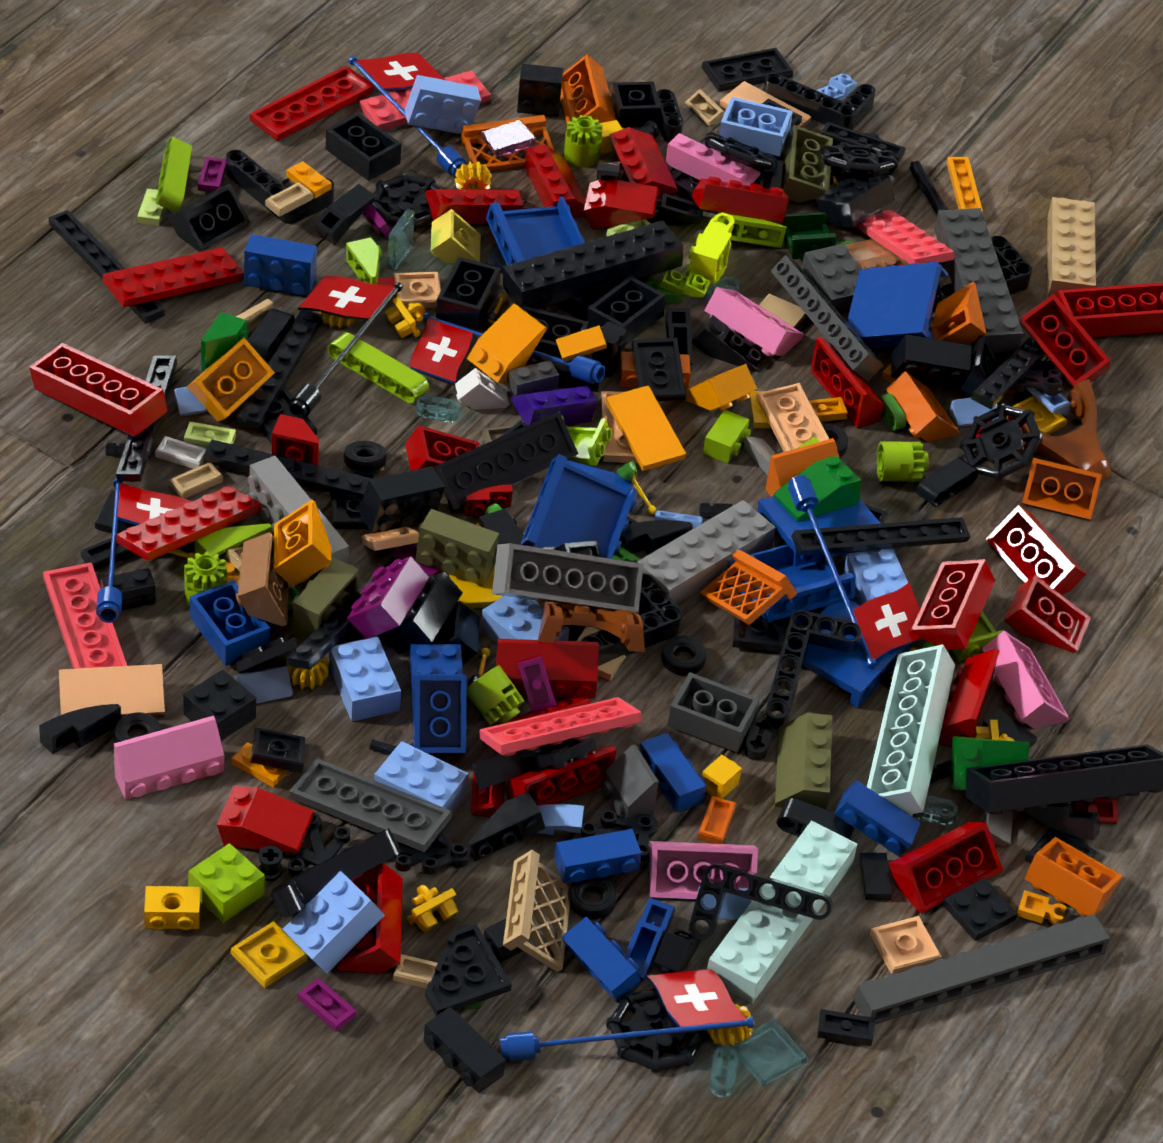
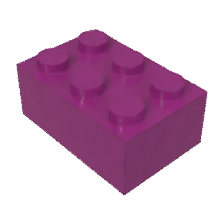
(388, 597)

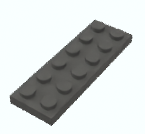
(370, 804)

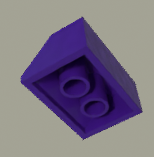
(574, 405)

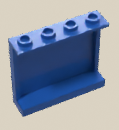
(533, 231)
(894, 303)
(578, 509)
(786, 524)
(812, 582)
(847, 668)

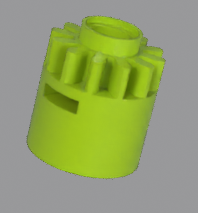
(583, 141)
(901, 461)
(203, 574)
(495, 696)

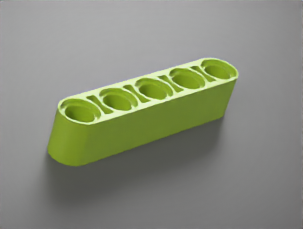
(173, 174)
(380, 368)

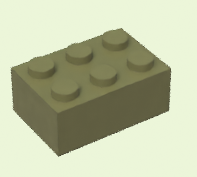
(457, 547)
(323, 597)

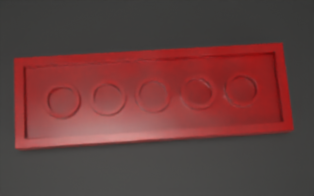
(311, 103)
(172, 277)
(188, 523)

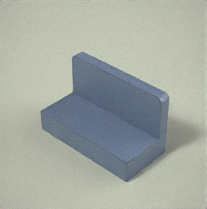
(267, 683)

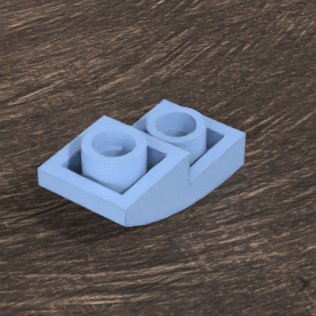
(839, 86)
(561, 817)

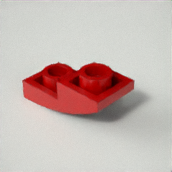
(479, 501)

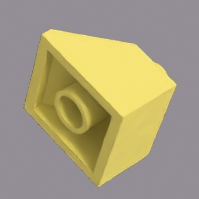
(454, 238)

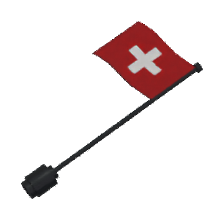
(343, 299)

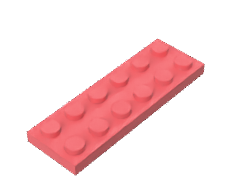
(386, 115)
(905, 238)
(74, 600)
(560, 726)

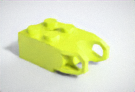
(712, 249)

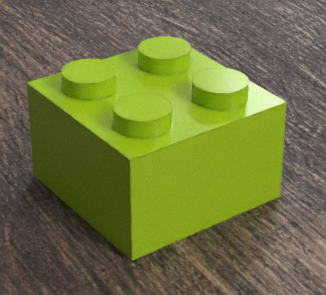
(227, 882)

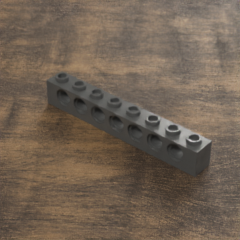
(827, 318)

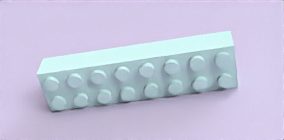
(912, 727)
(767, 933)

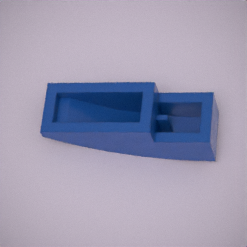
(649, 935)

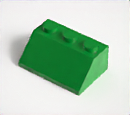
(221, 337)

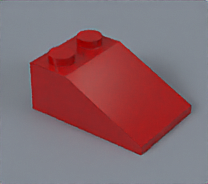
(619, 202)
(432, 447)
(1047, 616)
(263, 819)

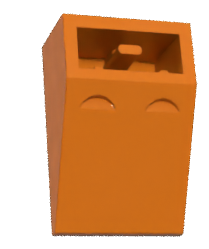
(959, 317)

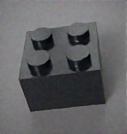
(540, 90)
(635, 103)
(223, 699)

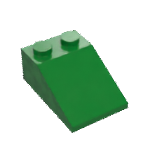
(833, 484)
(980, 752)

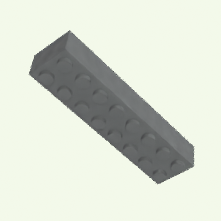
(977, 261)

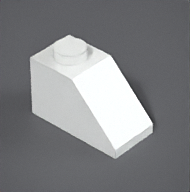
(480, 392)

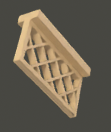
(523, 904)

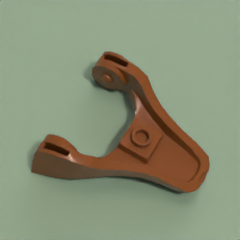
(1080, 447)
(621, 623)

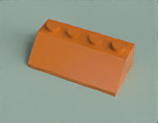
(586, 92)

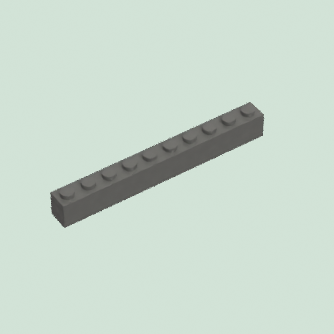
(981, 969)

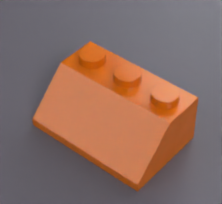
(921, 409)
(793, 462)
(1062, 488)
(1072, 877)

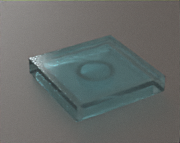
(400, 239)
(770, 1052)

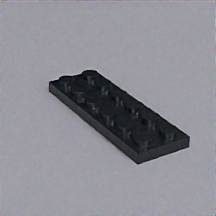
(506, 459)

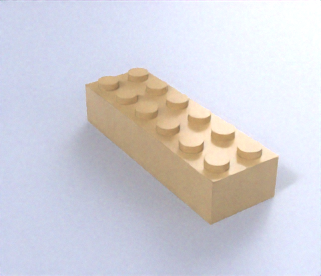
(1070, 245)

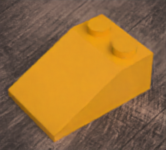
(507, 344)
(230, 380)
(722, 389)
(301, 544)

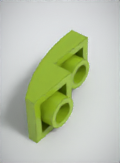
(693, 285)

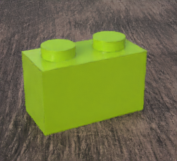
(726, 436)

